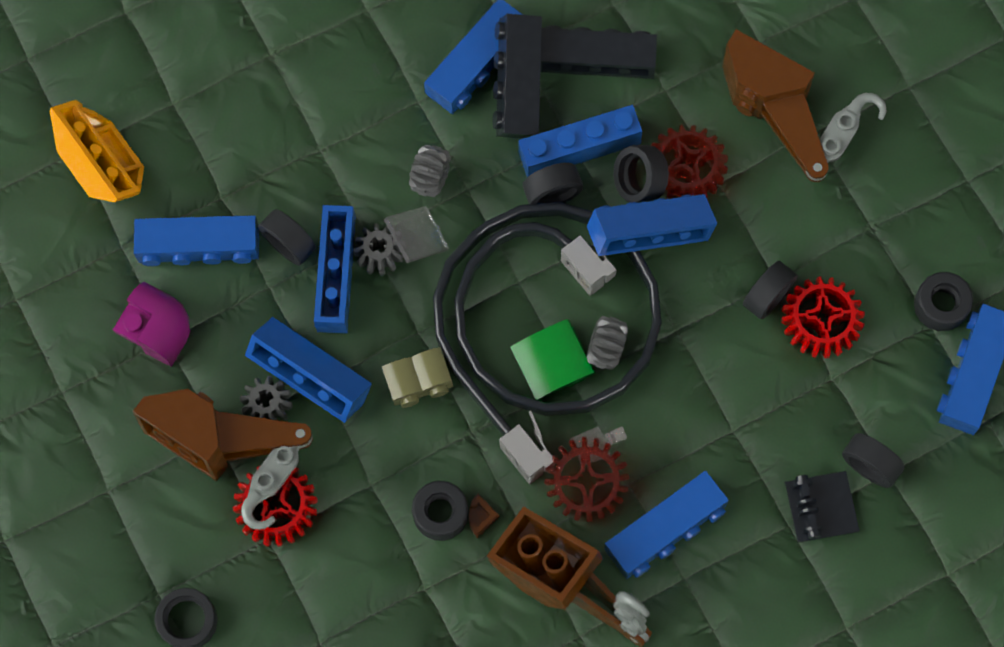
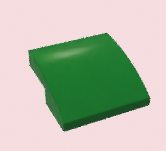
(552, 359)

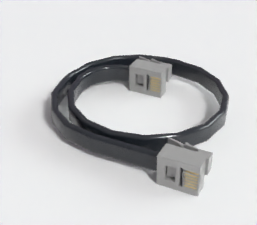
(587, 270)

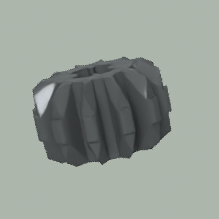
(429, 170)
(375, 259)
(607, 342)
(275, 394)

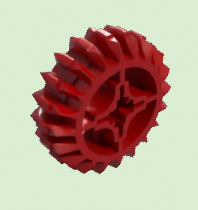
(847, 313)
(298, 517)

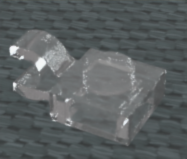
(612, 437)

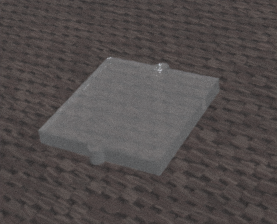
(416, 234)

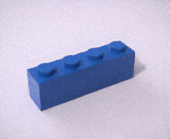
(468, 62)
(581, 140)
(651, 224)
(196, 240)
(335, 269)
(308, 369)
(976, 371)
(666, 525)

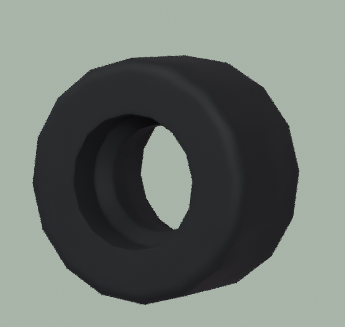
(950, 284)
(440, 530)

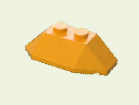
(96, 153)

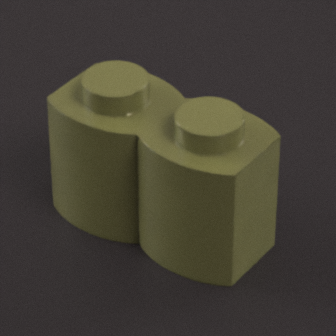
(417, 377)

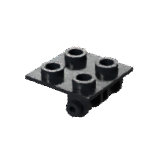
(821, 506)

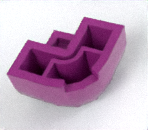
(155, 323)

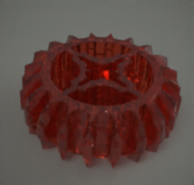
(706, 151)
(571, 479)

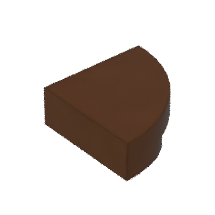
(481, 516)

